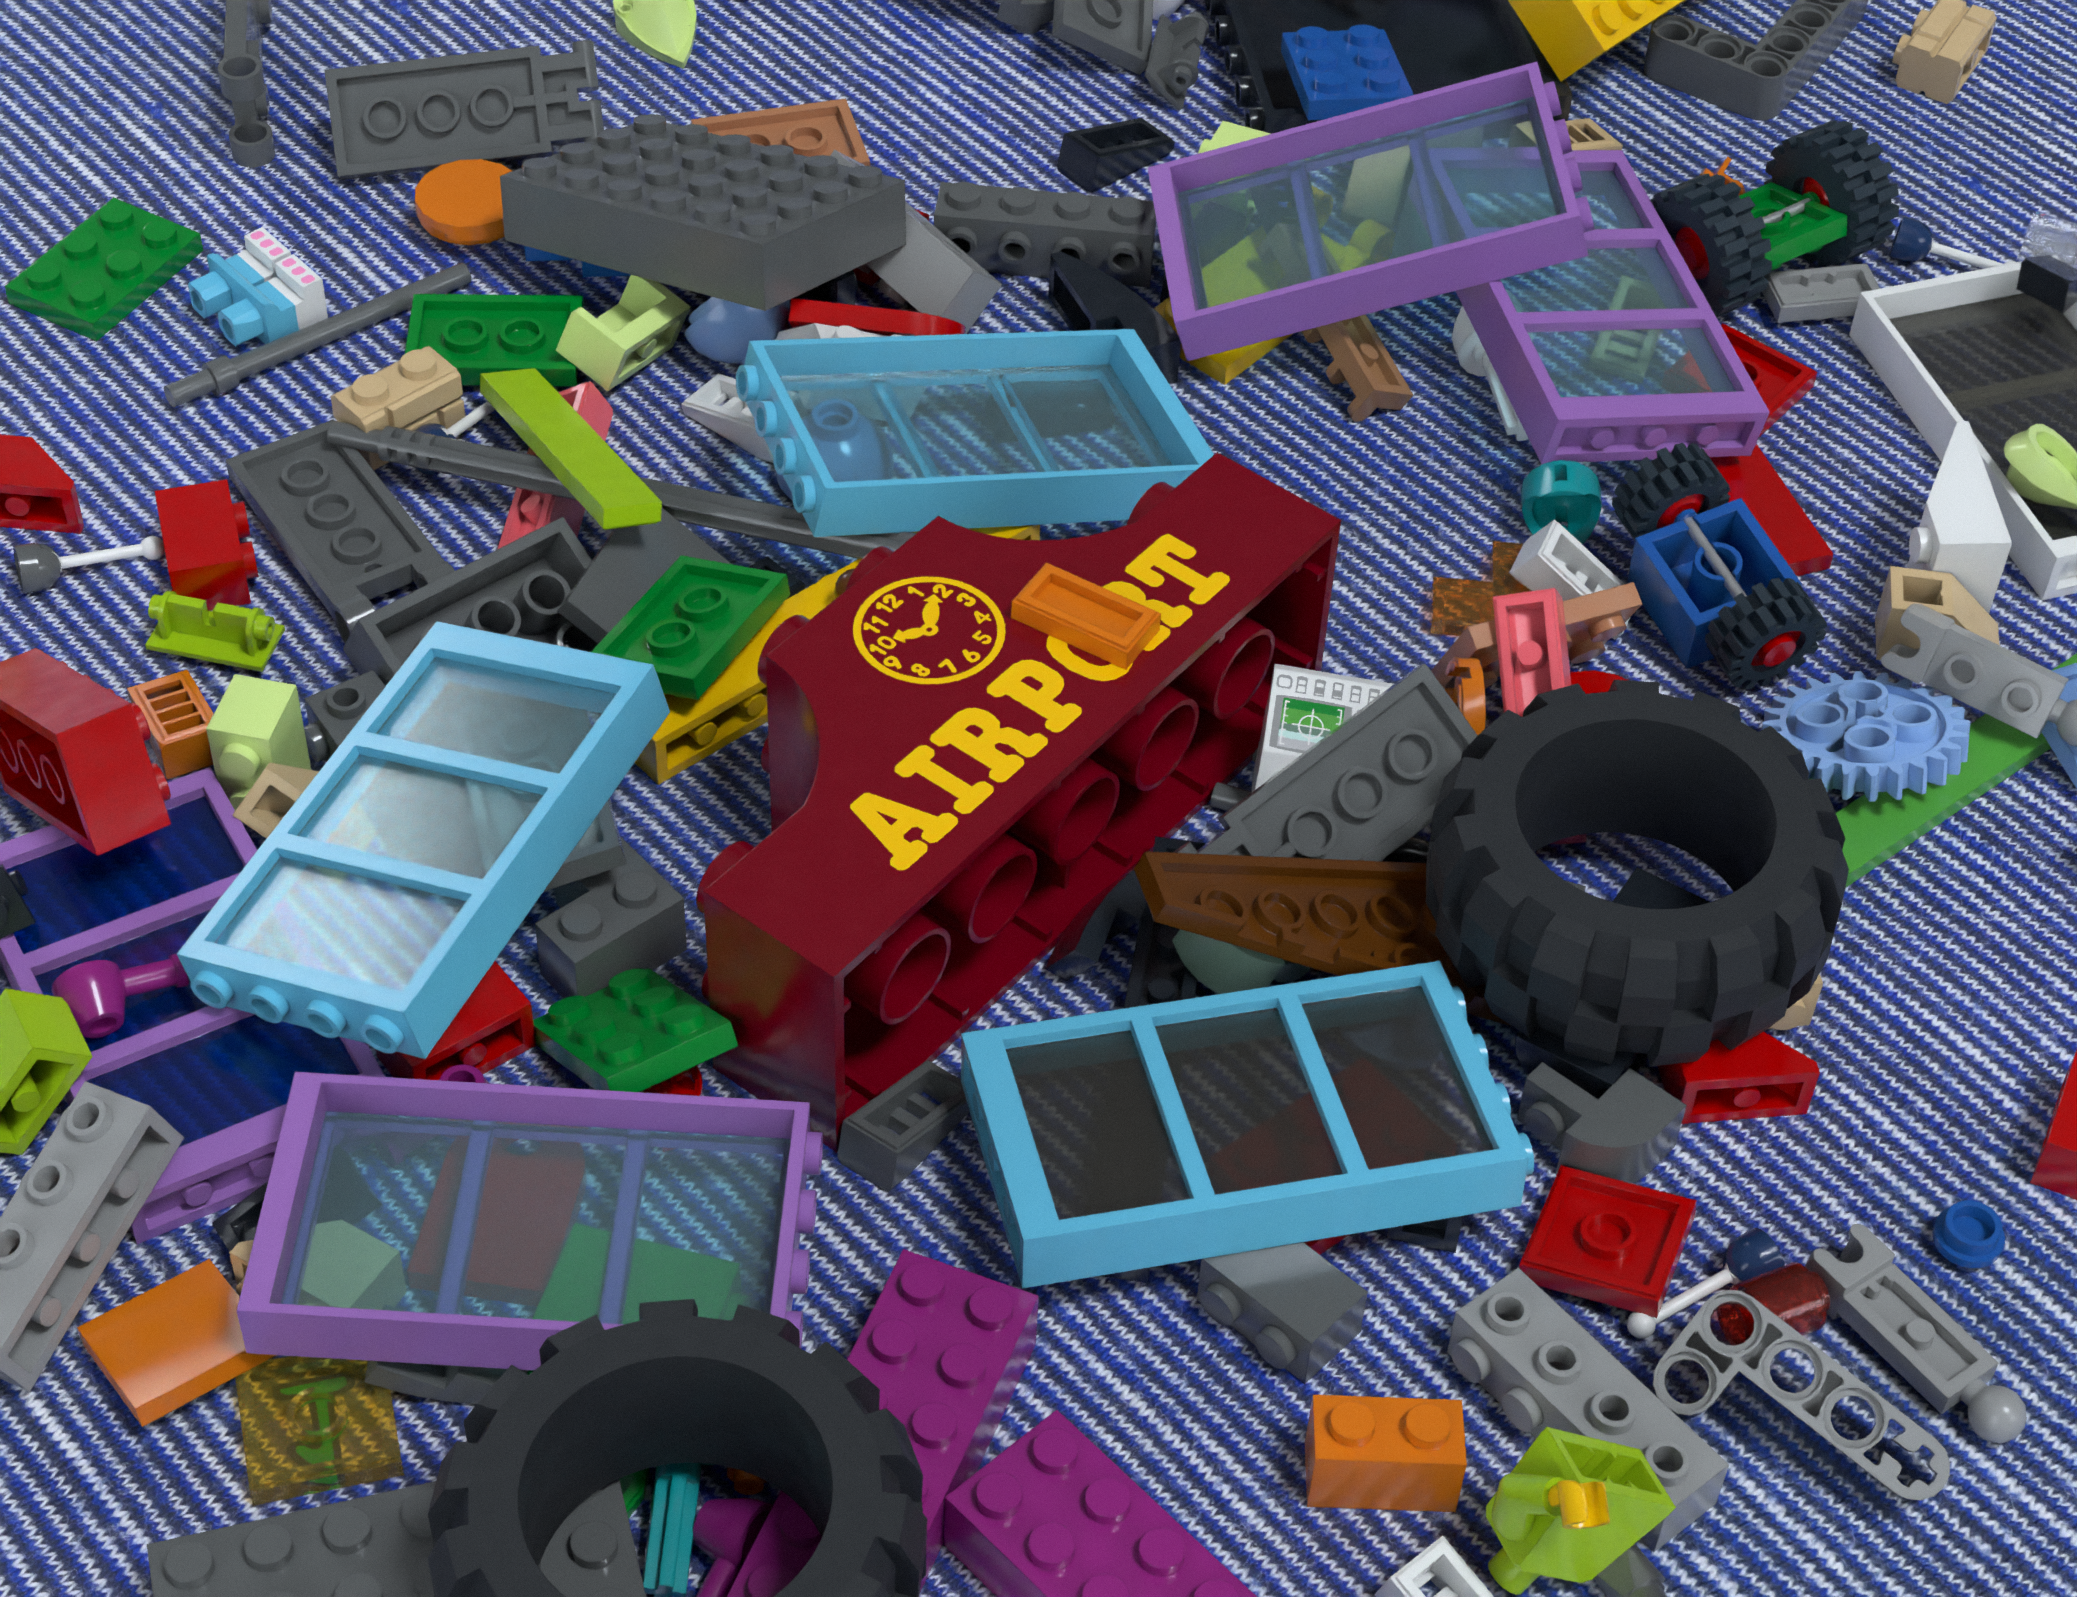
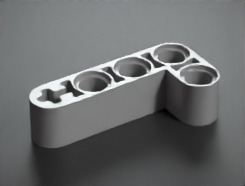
(1811, 1405)

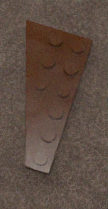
(1305, 911)

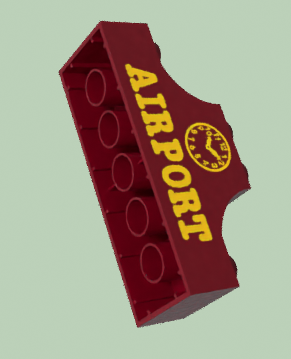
(978, 782)

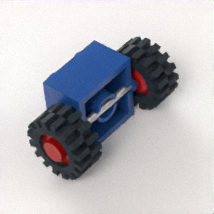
(1713, 571)

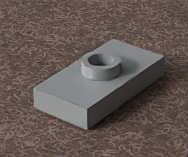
(1817, 292)

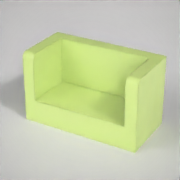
(626, 335)

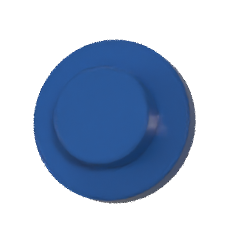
(1969, 1234)

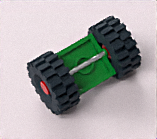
(1822, 203)

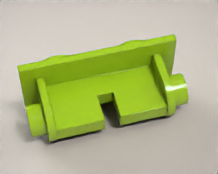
(221, 636)

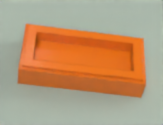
(1086, 615)

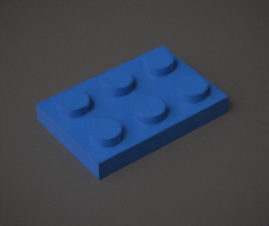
(1343, 69)

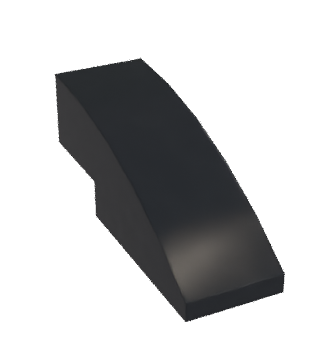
(1097, 301)

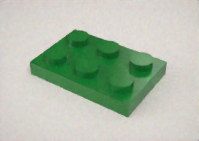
(104, 269)
(495, 333)
(696, 621)
(632, 1032)

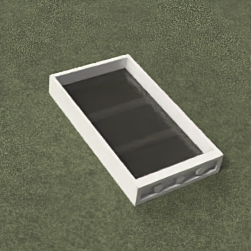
(1991, 358)

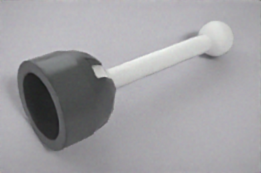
(41, 567)

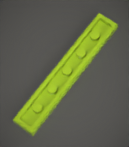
(571, 449)

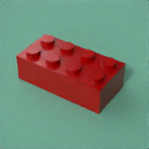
(77, 754)

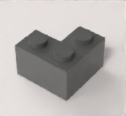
(610, 926)

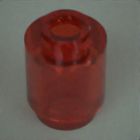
(1788, 1292)

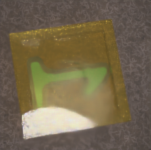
(314, 1427)

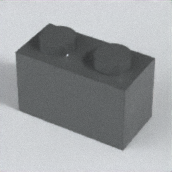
(1284, 1303)

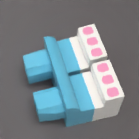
(259, 291)

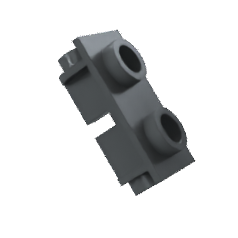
(1176, 56)

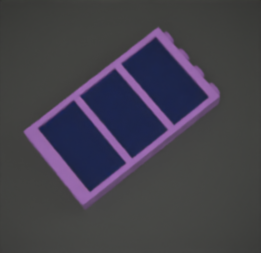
(200, 1067)

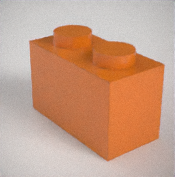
(1385, 1453)

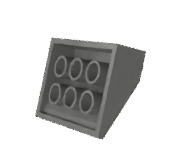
(502, 593)

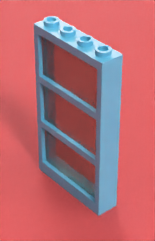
(1239, 1122)

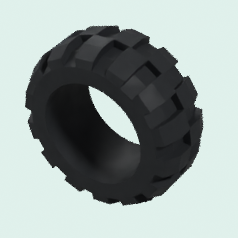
(1616, 971)
(676, 1395)

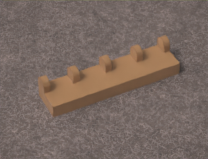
(1364, 364)

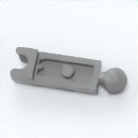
(1982, 674)
(1916, 1335)

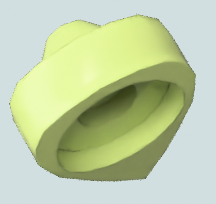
(658, 27)
(2042, 466)

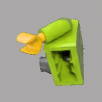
(1576, 1516)

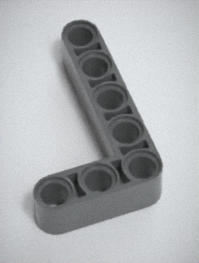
(1747, 76)

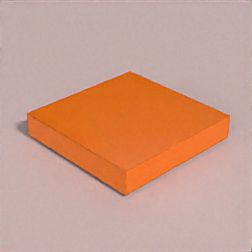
(171, 1342)

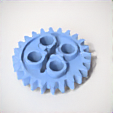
(1872, 734)

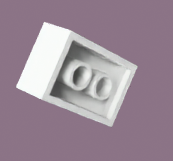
(1963, 522)

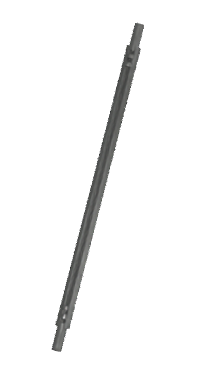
(531, 474)

